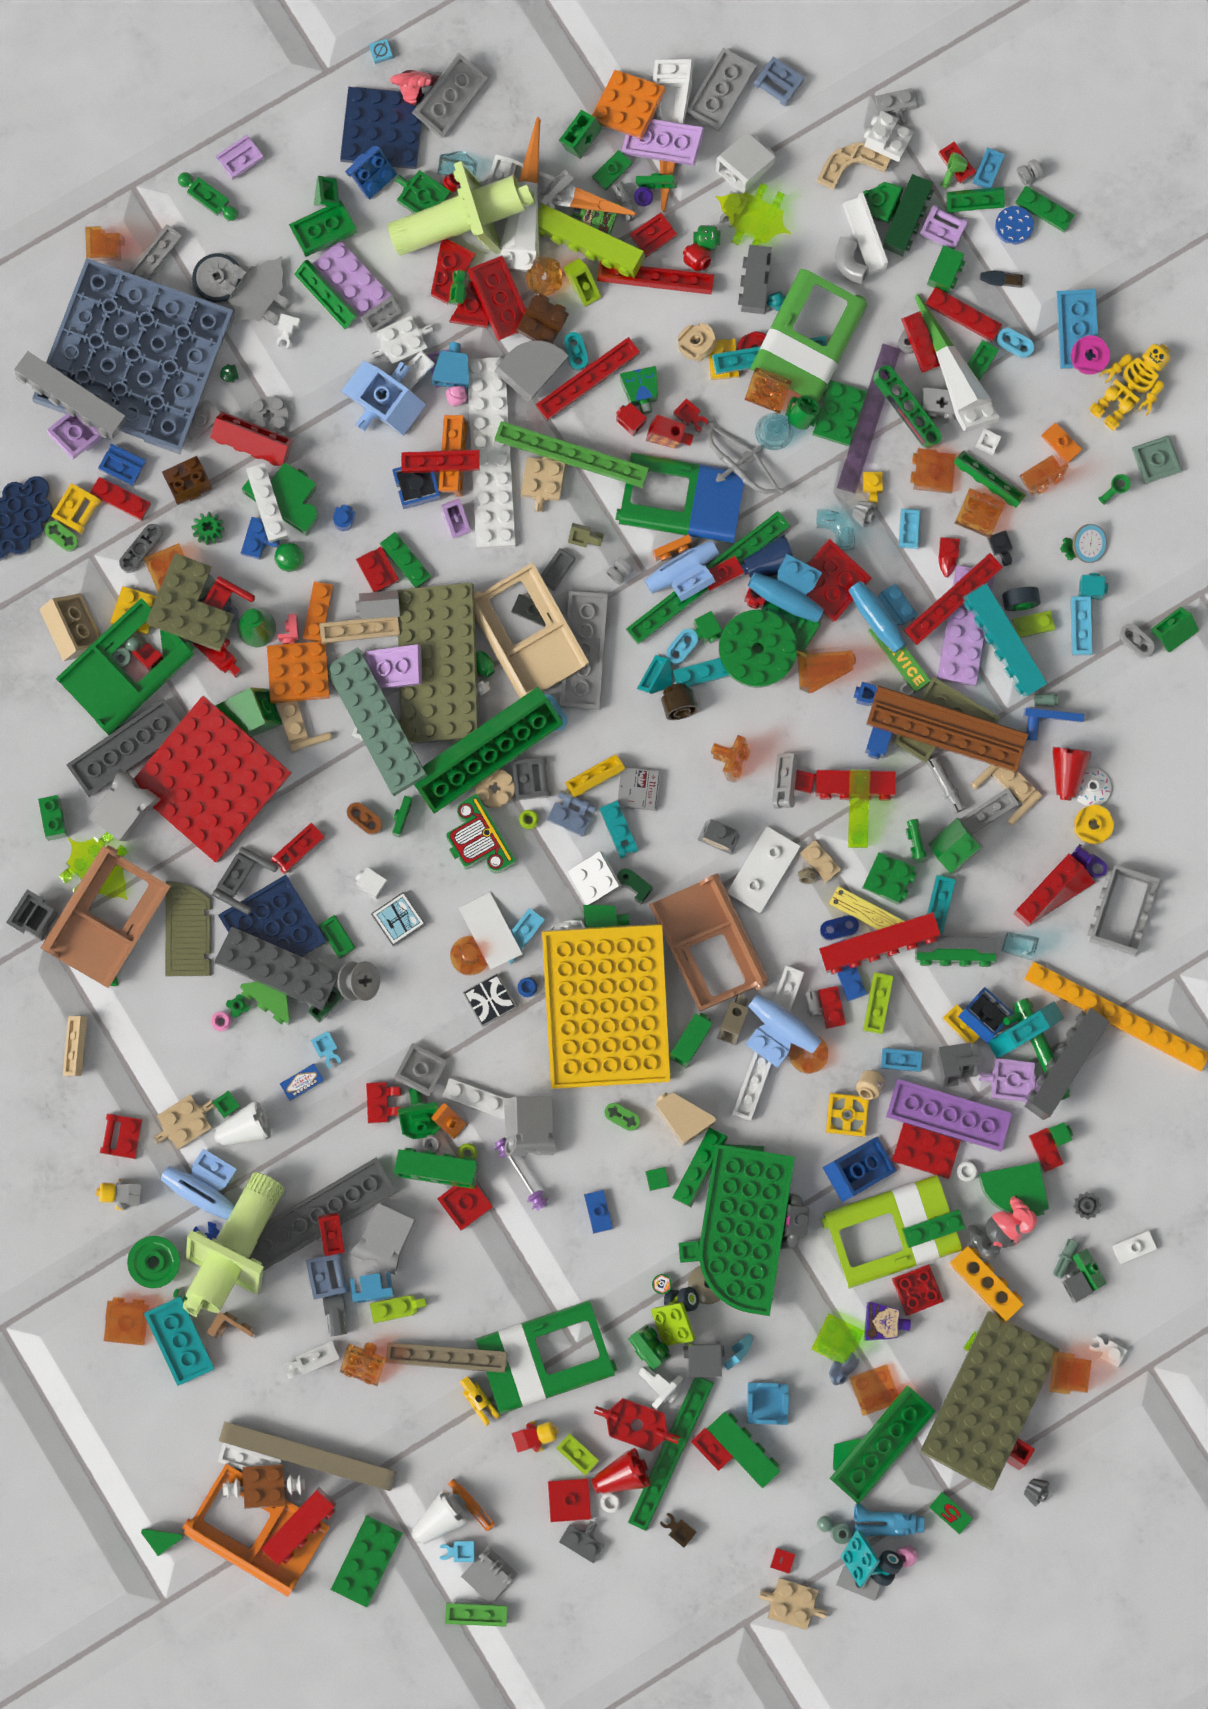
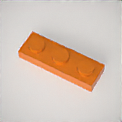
(317, 610)

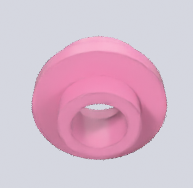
(214, 1021)

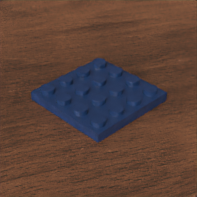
(383, 121)
(277, 918)

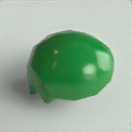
(289, 557)

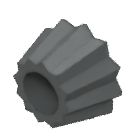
(1087, 1205)
(1037, 1491)

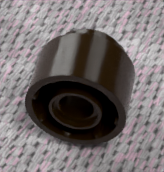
(679, 702)

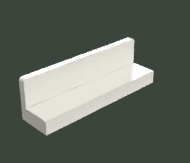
(865, 234)

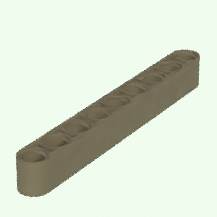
(307, 1456)

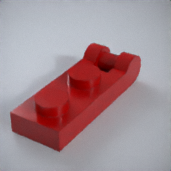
(298, 848)

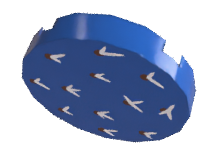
(1014, 225)

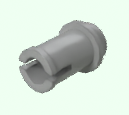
(813, 1004)

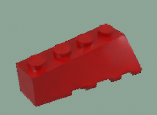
(1058, 887)

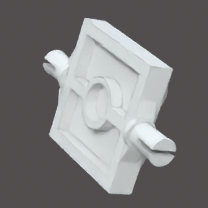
(401, 340)

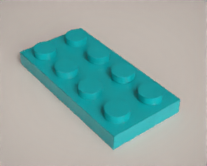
(179, 1340)

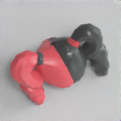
(1003, 1229)

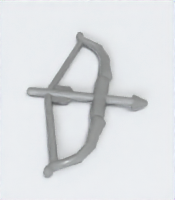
(748, 456)

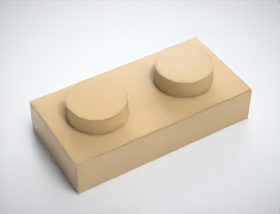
(820, 861)

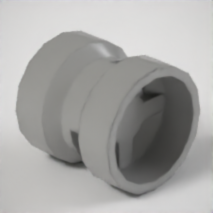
(1029, 172)
(619, 571)

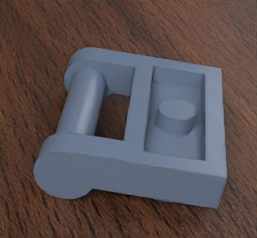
(781, 75)
(320, 1277)

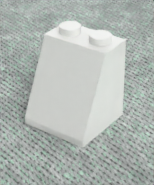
(745, 162)

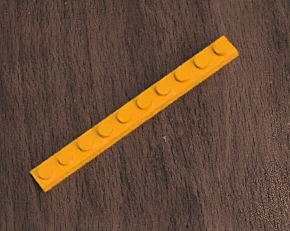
(1118, 1016)

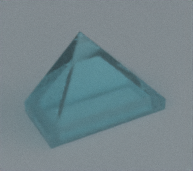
(447, 161)
(1020, 945)

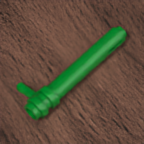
(1023, 1010)

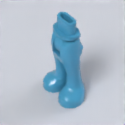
(897, 1522)

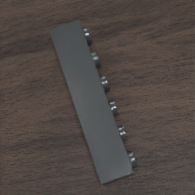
(1066, 1063)

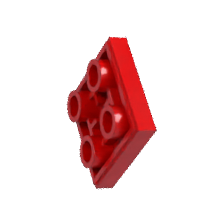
(917, 1290)

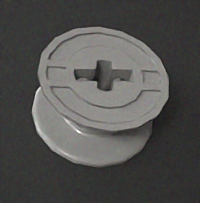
(358, 981)

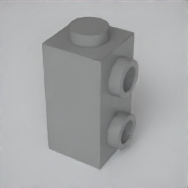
(378, 605)

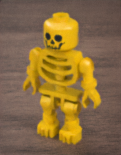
(1154, 359)

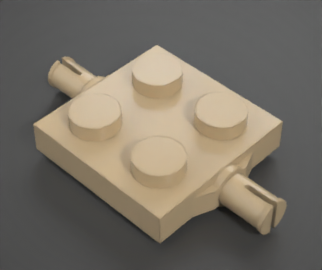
(543, 480)
(184, 1121)
(792, 1604)

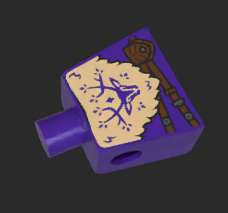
(883, 1322)

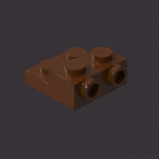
(542, 320)

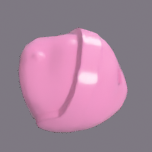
(456, 395)
(908, 1555)

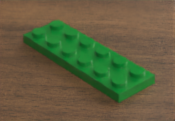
(882, 1444)

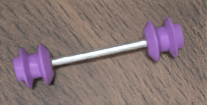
(535, 1197)

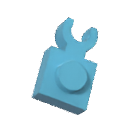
(325, 1046)
(463, 1551)

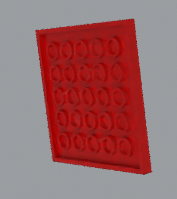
(211, 778)

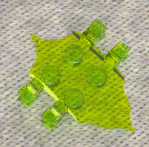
(753, 215)
(81, 859)

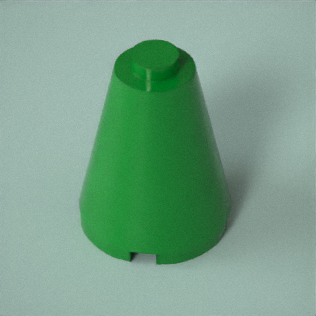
(256, 627)

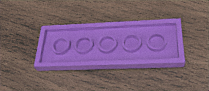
(949, 1115)

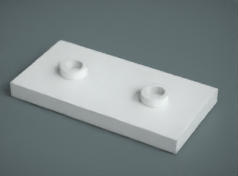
(763, 869)

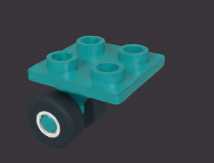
(863, 1562)

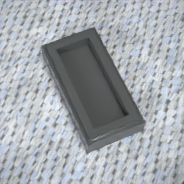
(557, 568)

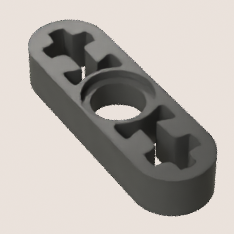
(153, 540)

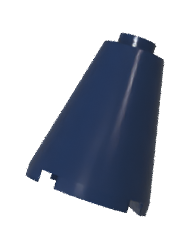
(768, 558)

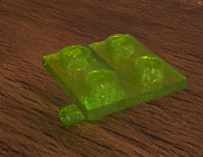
(837, 1339)

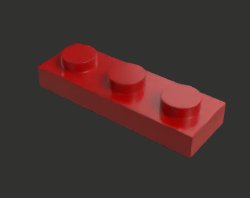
(920, 341)
(120, 498)

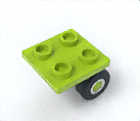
(673, 1318)

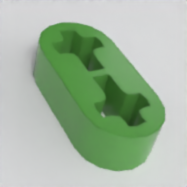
(64, 532)
(625, 1113)

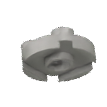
(273, 405)

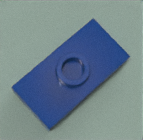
(598, 1211)

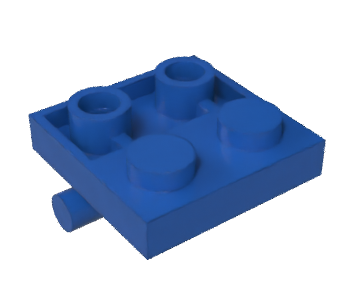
(371, 171)

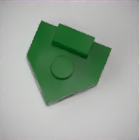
(883, 201)

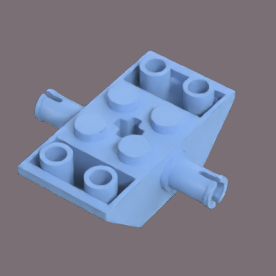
(396, 410)

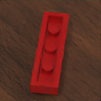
(963, 314)
(440, 461)

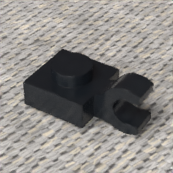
(1000, 545)

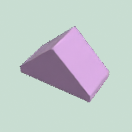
(455, 518)

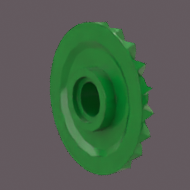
(139, 1260)

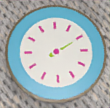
(1089, 543)

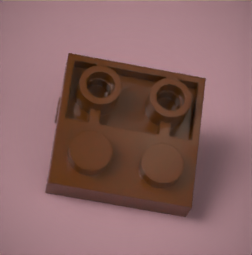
(187, 480)

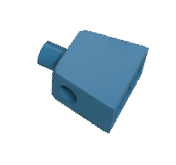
(451, 368)

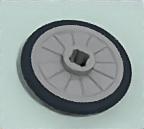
(209, 267)

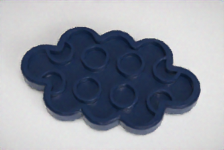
(23, 514)

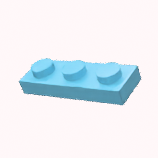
(1081, 626)

